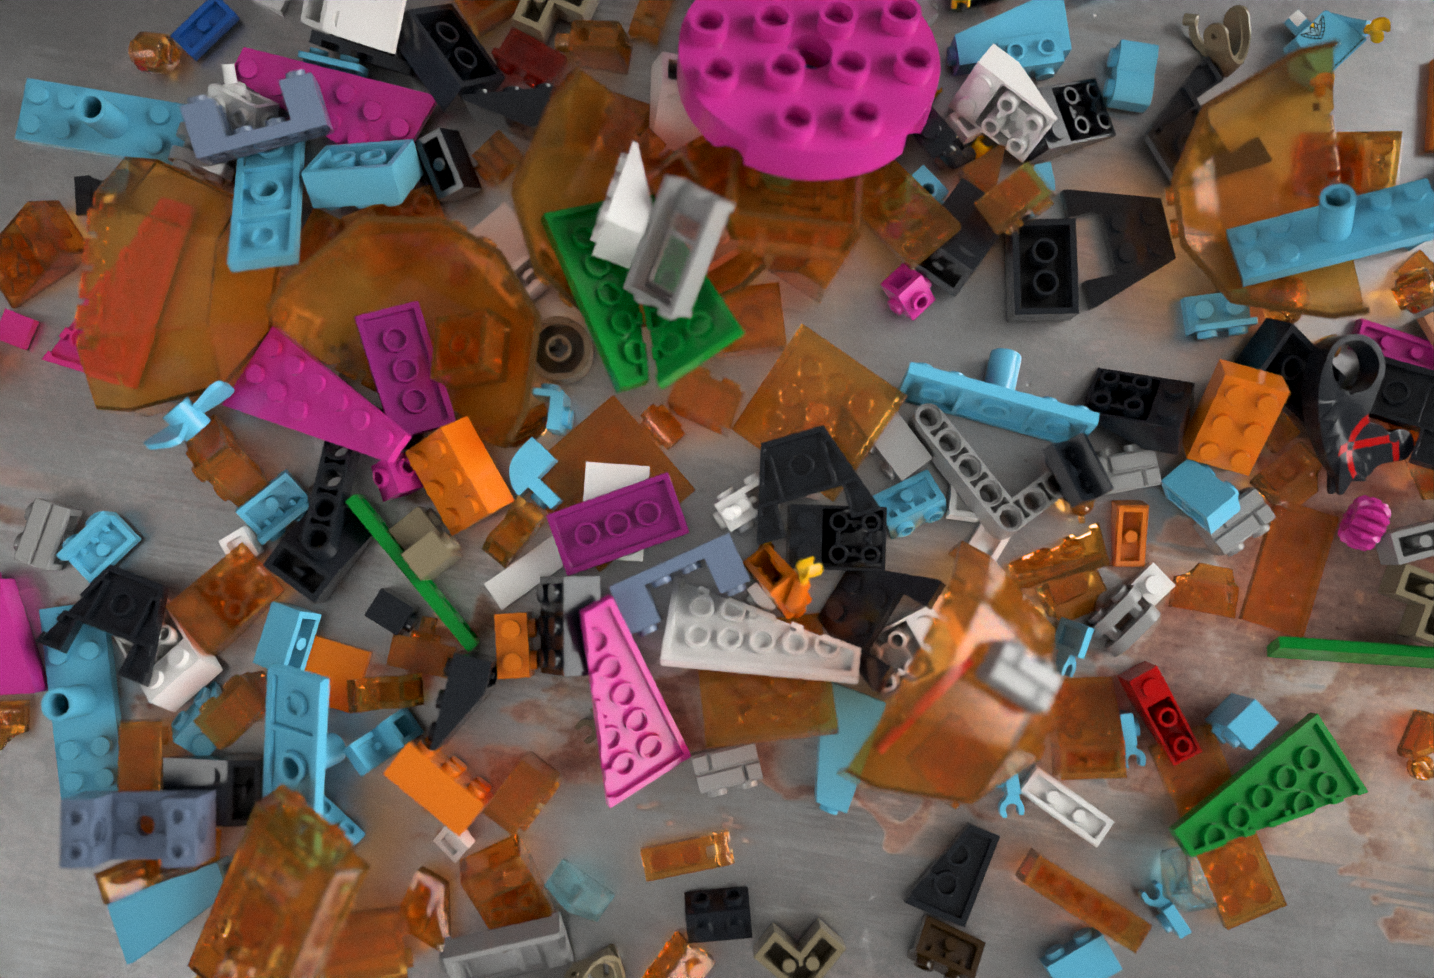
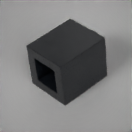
(393, 612)

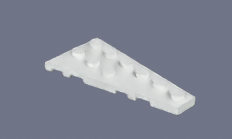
(739, 638)

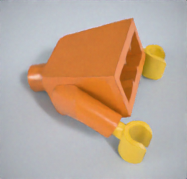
(780, 581)

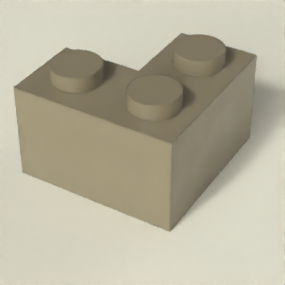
(539, 16)
(425, 544)
(1416, 590)
(806, 959)

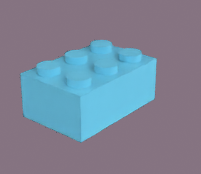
(362, 174)

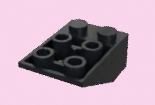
(510, 110)
(1080, 119)
(961, 255)
(1143, 408)
(836, 537)
(314, 577)
(469, 683)
(234, 777)

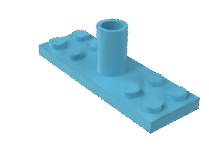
(98, 121)
(267, 209)
(1333, 232)
(996, 400)
(82, 708)
(296, 734)

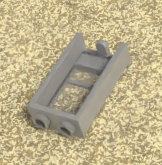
(677, 247)
(512, 951)

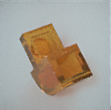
(513, 532)
(385, 692)

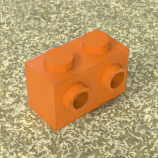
(515, 645)

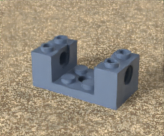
(213, 135)
(637, 601)
(108, 827)

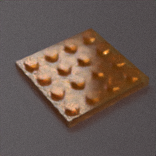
(764, 707)

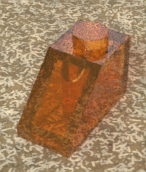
(127, 878)

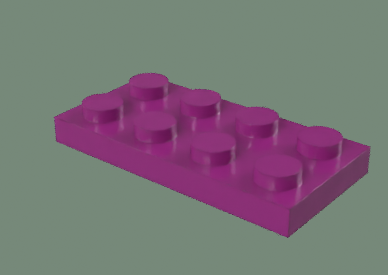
(400, 365)
(617, 524)

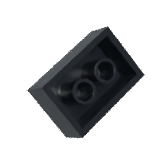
(446, 55)
(1042, 271)
(560, 623)

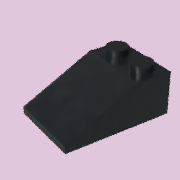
(1283, 351)

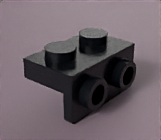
(1077, 470)
(718, 914)

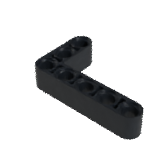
(333, 496)

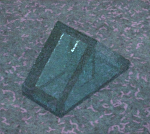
(1185, 881)
(579, 891)

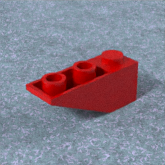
(1159, 711)

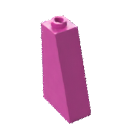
(19, 657)

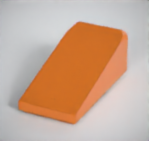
(1129, 532)

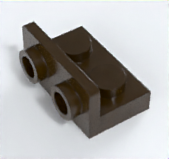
(946, 950)

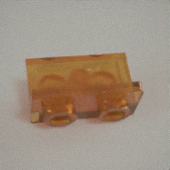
(680, 960)

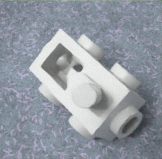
(242, 104)
(739, 508)

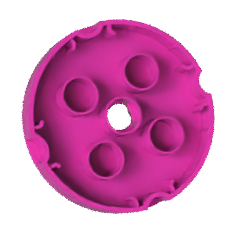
(751, 91)

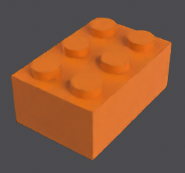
(1235, 417)
(459, 475)
(439, 784)

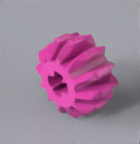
(1364, 523)

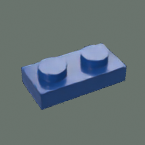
(205, 27)

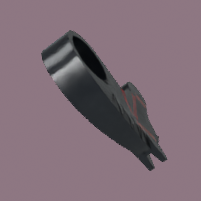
(1339, 418)

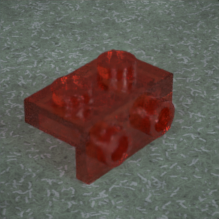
(528, 59)

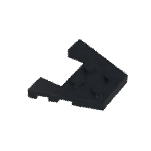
(1173, 125)
(1133, 235)
(1407, 402)
(802, 467)
(864, 605)
(122, 607)

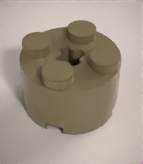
(575, 362)

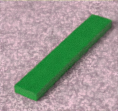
(426, 588)
(1351, 652)

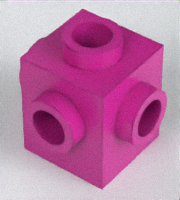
(912, 296)
(396, 478)

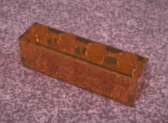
(141, 758)
(1083, 900)

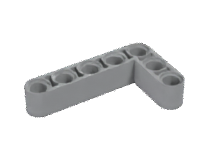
(980, 477)

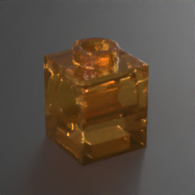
(497, 158)

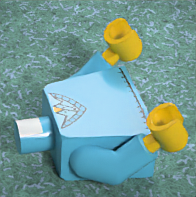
(1332, 26)

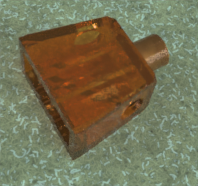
(597, 45)

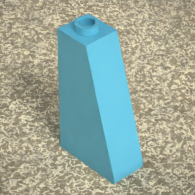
(1026, 19)
(856, 719)
(164, 908)

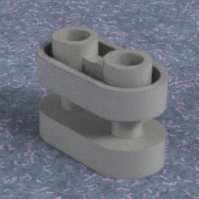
(185, 160)
(1123, 601)

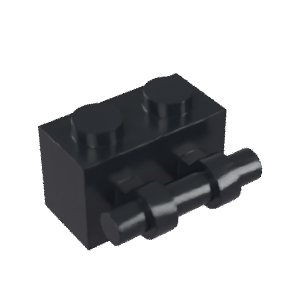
(447, 165)

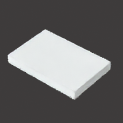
(608, 477)

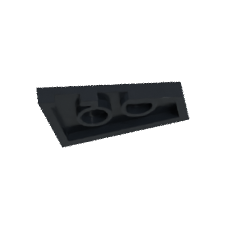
(394, 62)
(956, 876)

